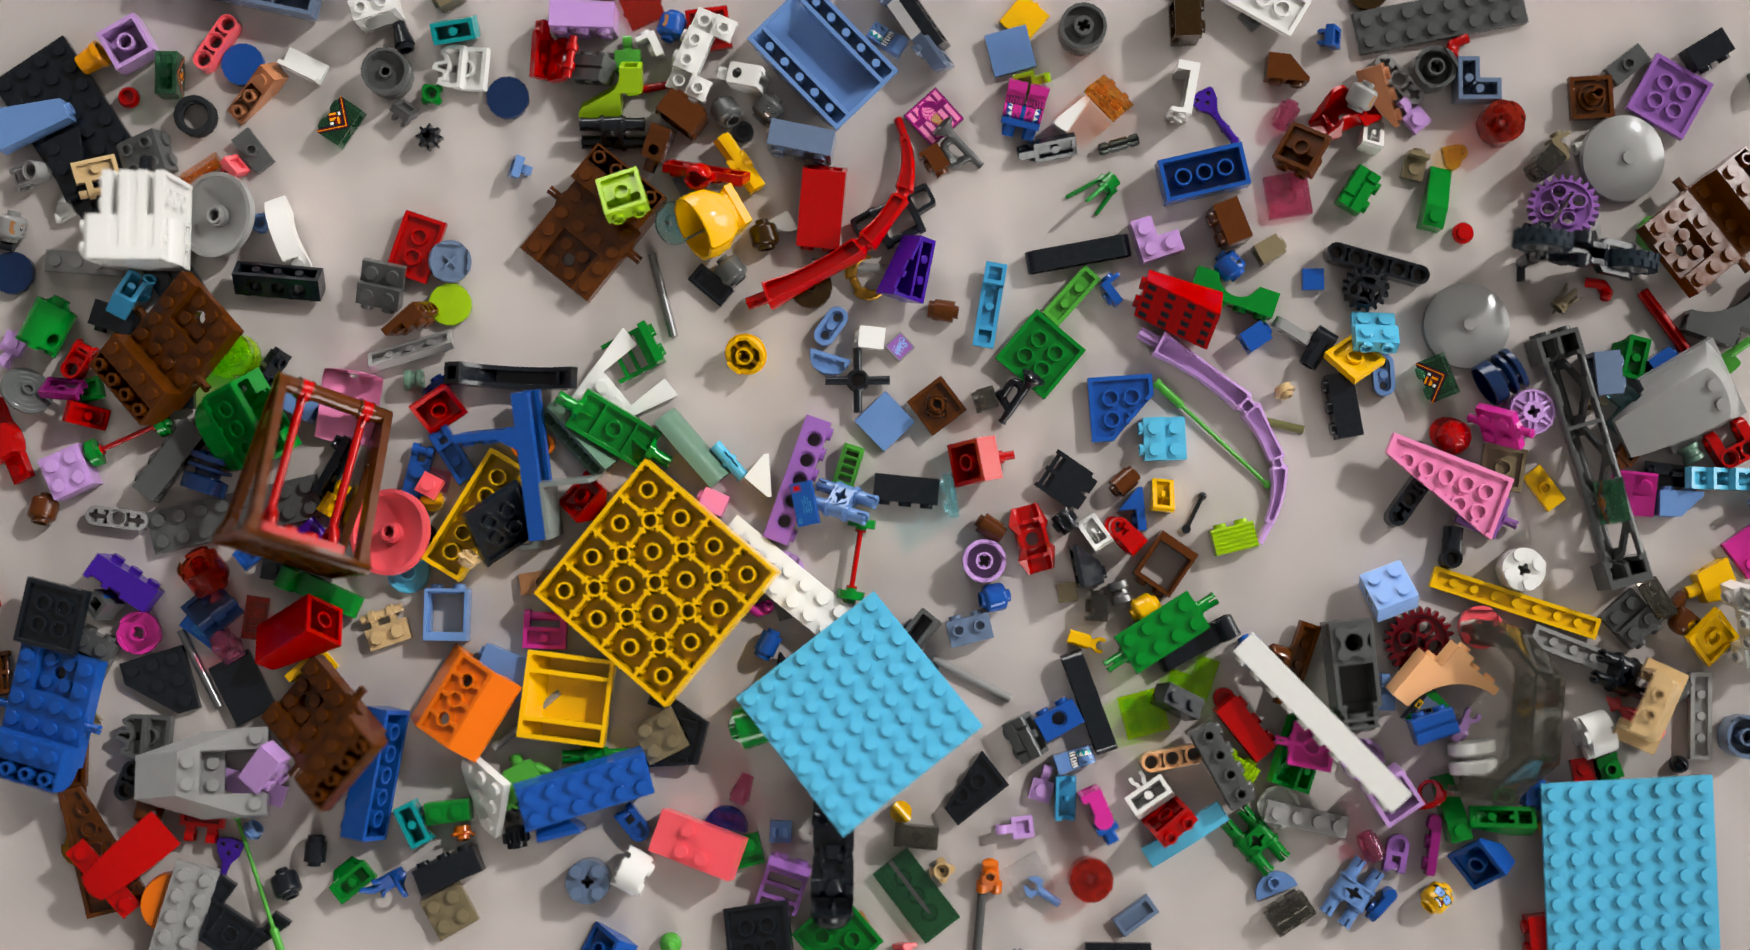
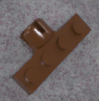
(1299, 653)

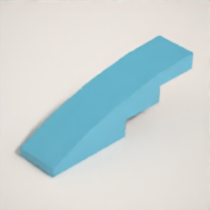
(1717, 478)
(1208, 820)

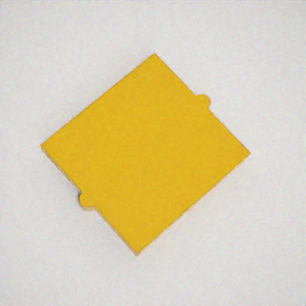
(1024, 13)

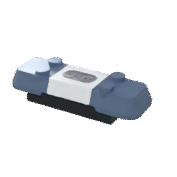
(923, 31)

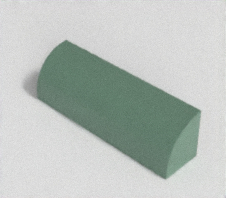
(692, 447)
(590, 455)

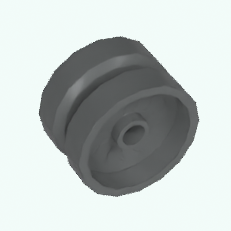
(1082, 16)
(378, 64)

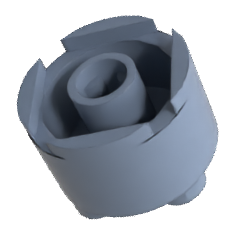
(1730, 735)
(579, 889)

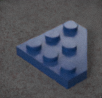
(1115, 403)

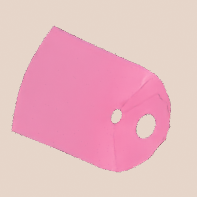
(334, 422)

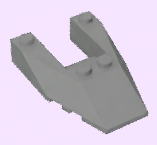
(192, 775)

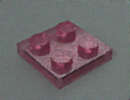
(1286, 196)

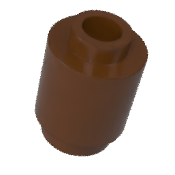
(943, 310)
(1124, 481)
(990, 527)

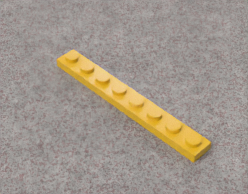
(1514, 602)

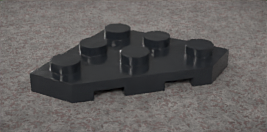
(164, 678)

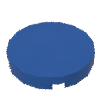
(241, 63)

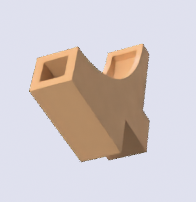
(1427, 672)

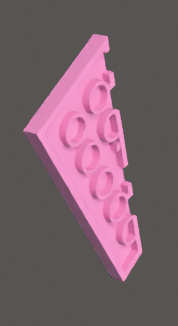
(1464, 486)

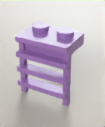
(782, 864)

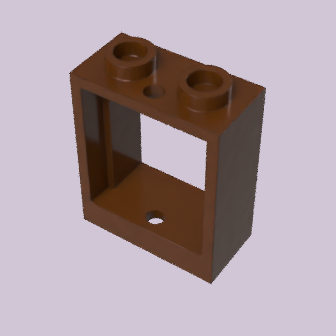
(1178, 547)

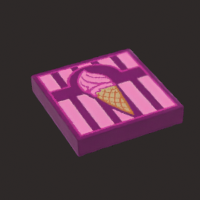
(930, 113)

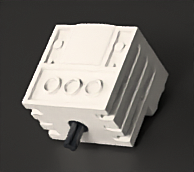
(141, 221)

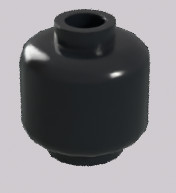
(286, 884)

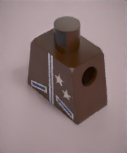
(661, 137)

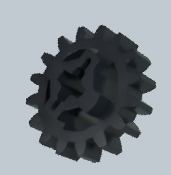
(1360, 296)

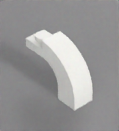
(283, 232)

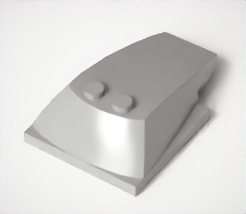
(1680, 402)

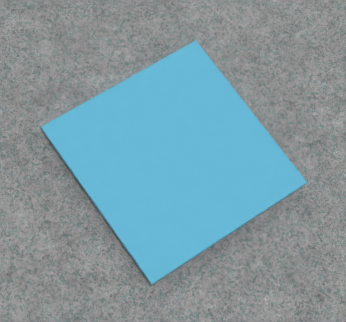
(859, 713)
(1630, 864)

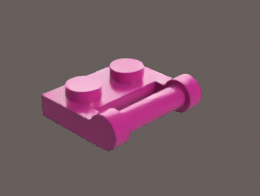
(544, 636)

